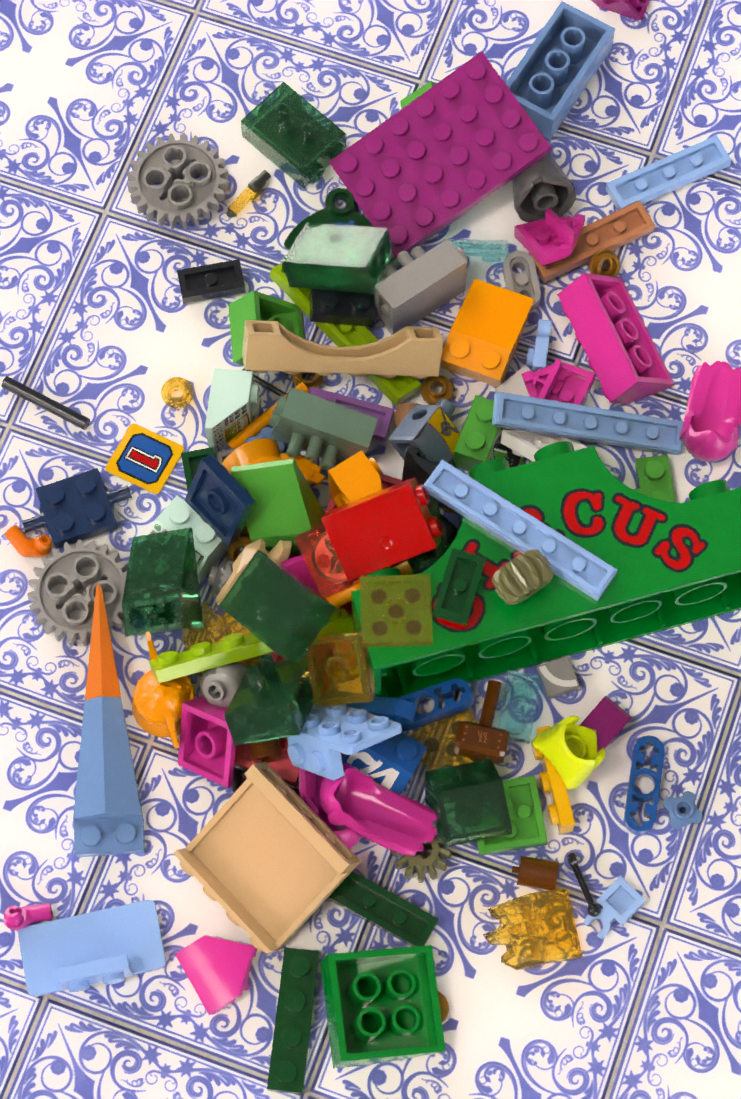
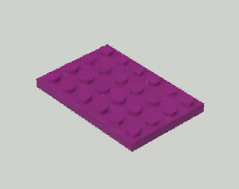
(441, 155)

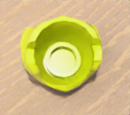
(570, 750)

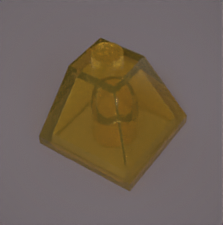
(339, 669)

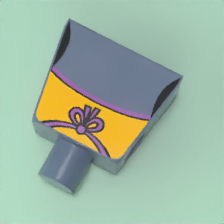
(429, 431)

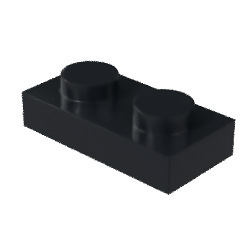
(211, 281)
(342, 307)

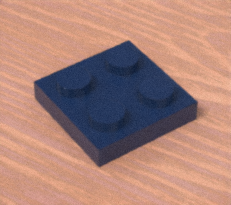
(219, 500)

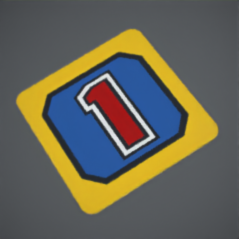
(144, 458)

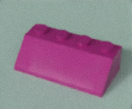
(614, 338)

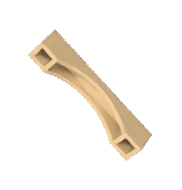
(408, 352)

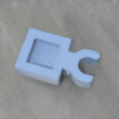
(537, 356)
(618, 904)

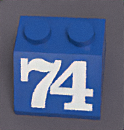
(389, 761)

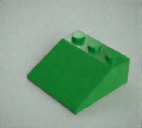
(382, 1005)

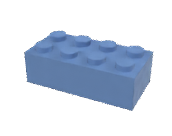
(560, 66)

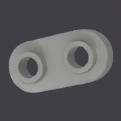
(525, 282)

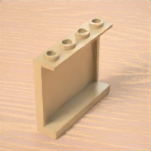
(267, 859)

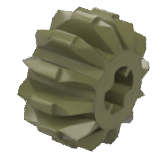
(522, 577)
(417, 864)

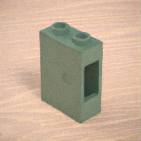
(320, 428)

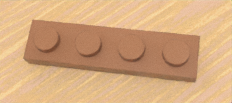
(604, 233)

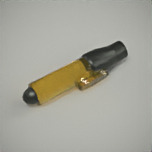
(249, 194)

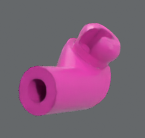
(20, 917)

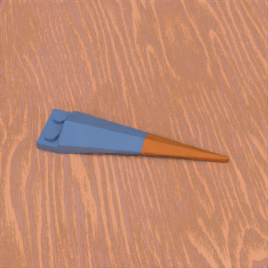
(107, 794)

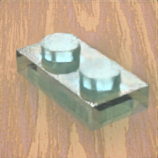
(489, 249)
(519, 705)

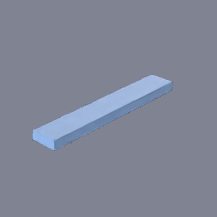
(587, 423)
(519, 529)

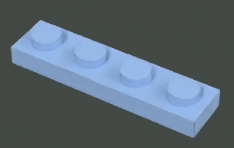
(669, 173)

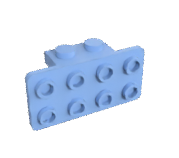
(336, 731)
(91, 948)

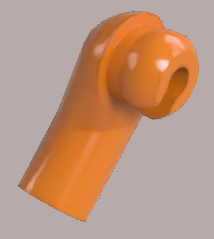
(28, 547)

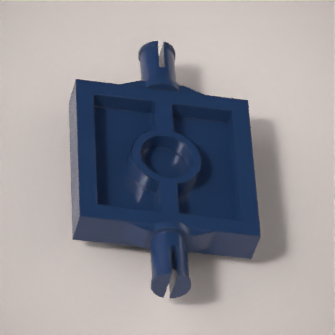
(76, 508)

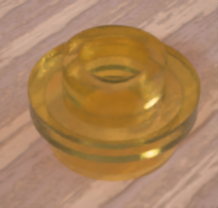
(177, 384)

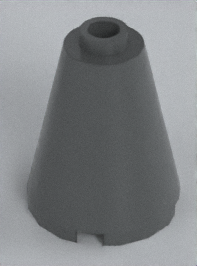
(542, 188)

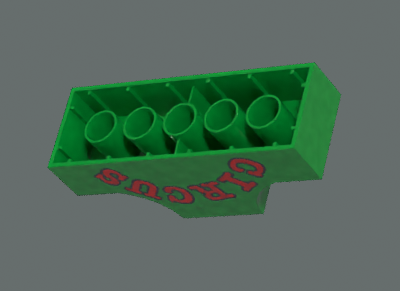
(669, 558)

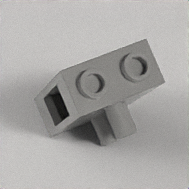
(420, 285)

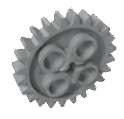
(178, 181)
(65, 570)

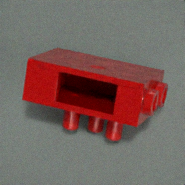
(383, 528)

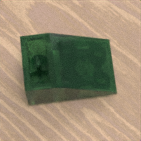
(162, 585)

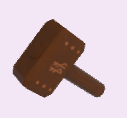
(482, 740)

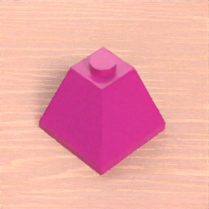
(206, 741)

